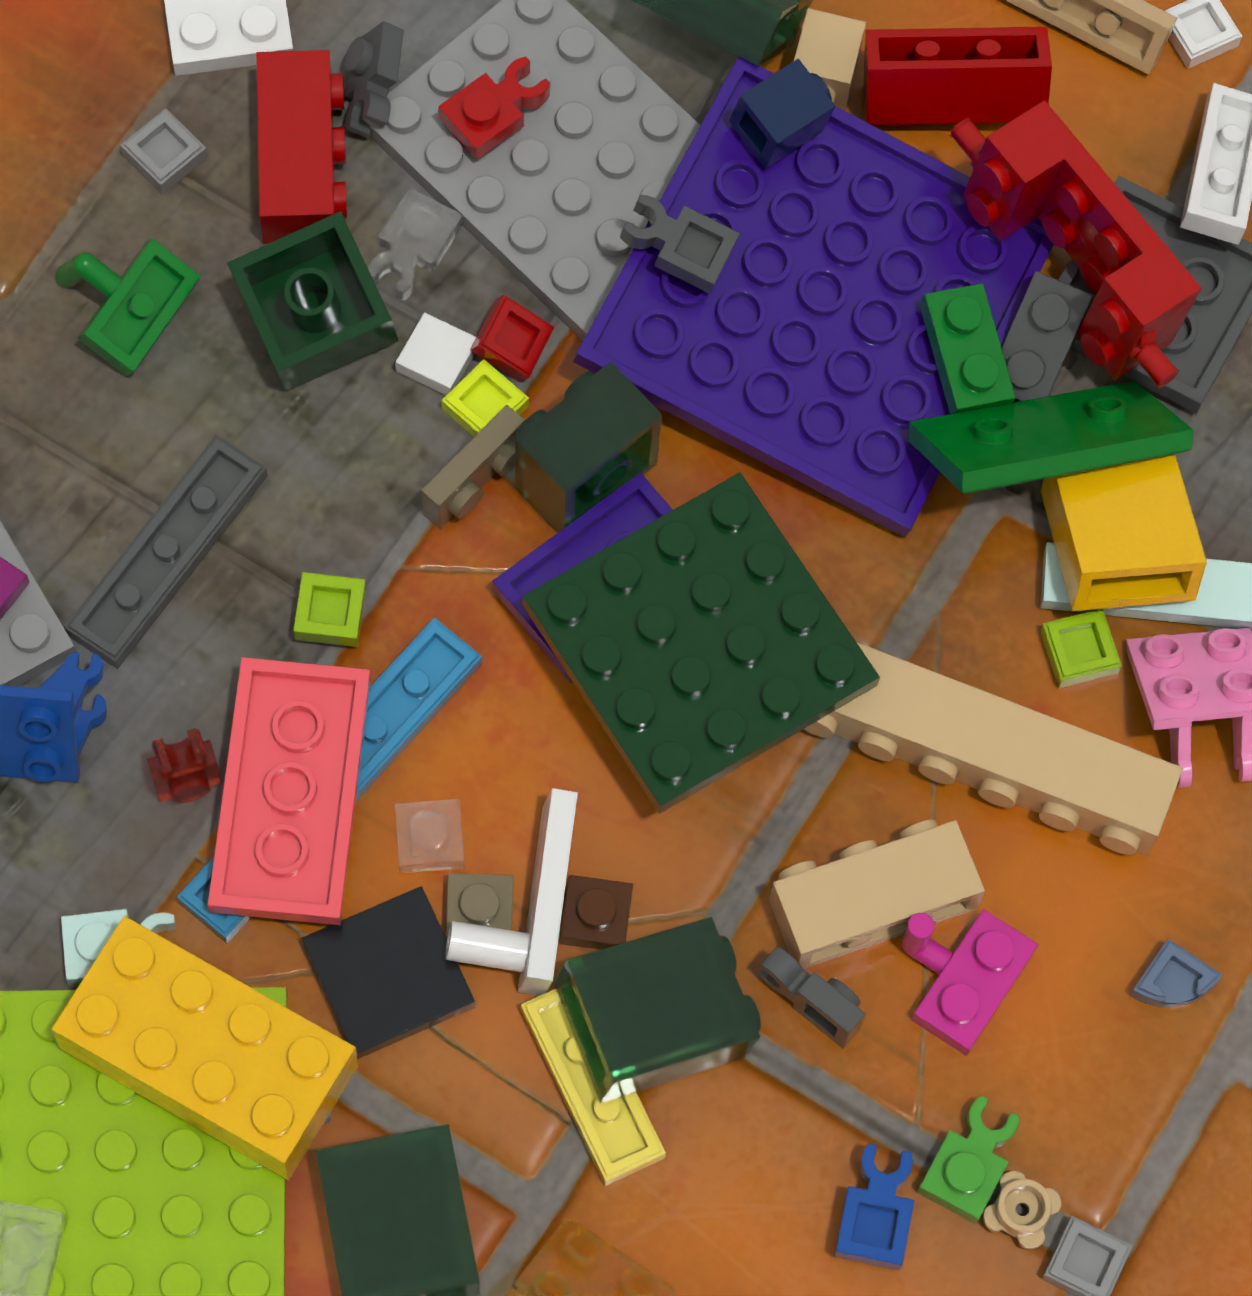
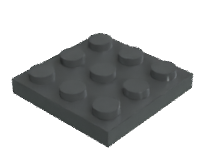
(1215, 316)

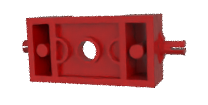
(1045, 173)

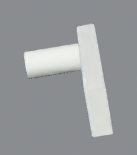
(536, 950)

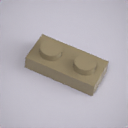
(459, 483)

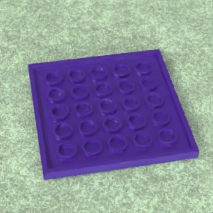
(816, 321)

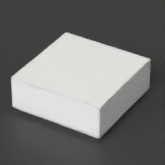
(1202, 31)
(436, 354)

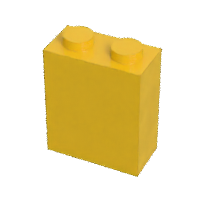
(1125, 535)

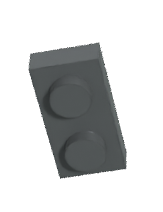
(1043, 335)

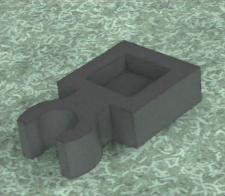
(372, 70)
(689, 247)
(826, 1005)

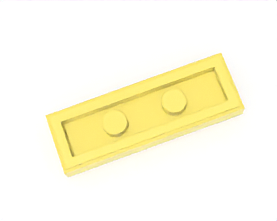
(614, 1131)

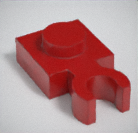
(489, 112)

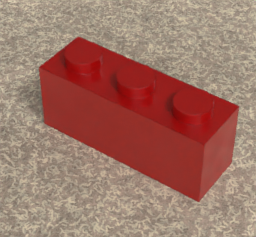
(954, 74)
(298, 141)

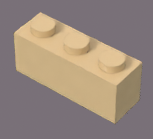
(874, 892)

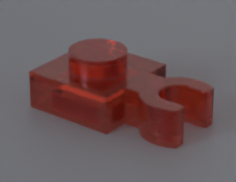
(184, 768)

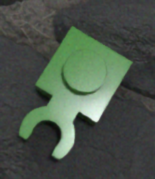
(966, 1169)

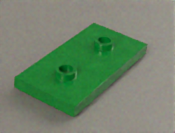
(1050, 436)

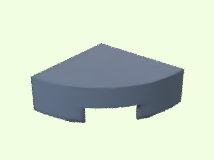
(1175, 978)

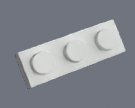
(1222, 168)

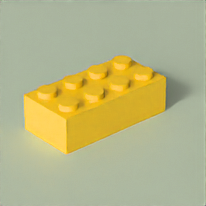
(206, 1047)

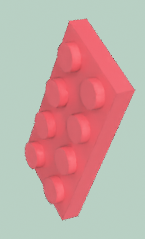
(290, 791)

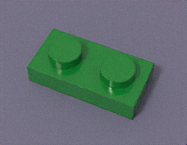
(966, 348)

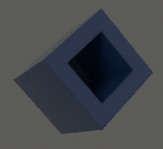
(782, 112)

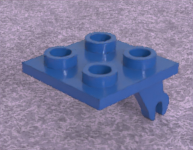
(46, 725)

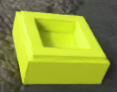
(482, 397)

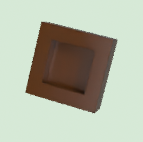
(595, 912)

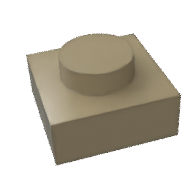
(480, 900)

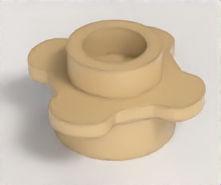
(1040, 1204)

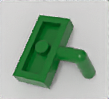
(134, 305)

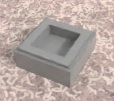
(164, 151)
(1086, 1260)

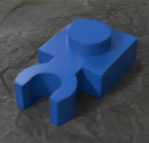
(874, 1219)

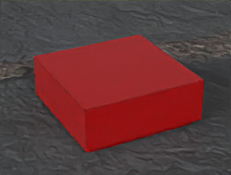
(512, 338)

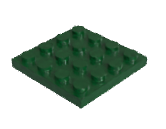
(700, 642)

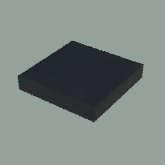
(388, 972)

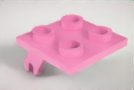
(1197, 680)

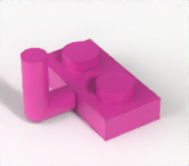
(969, 980)

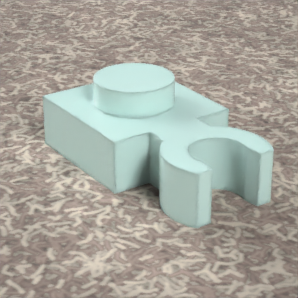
(88, 933)

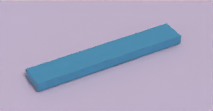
(397, 711)

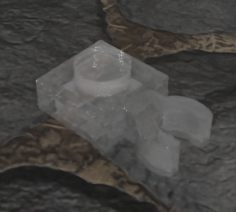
(414, 236)

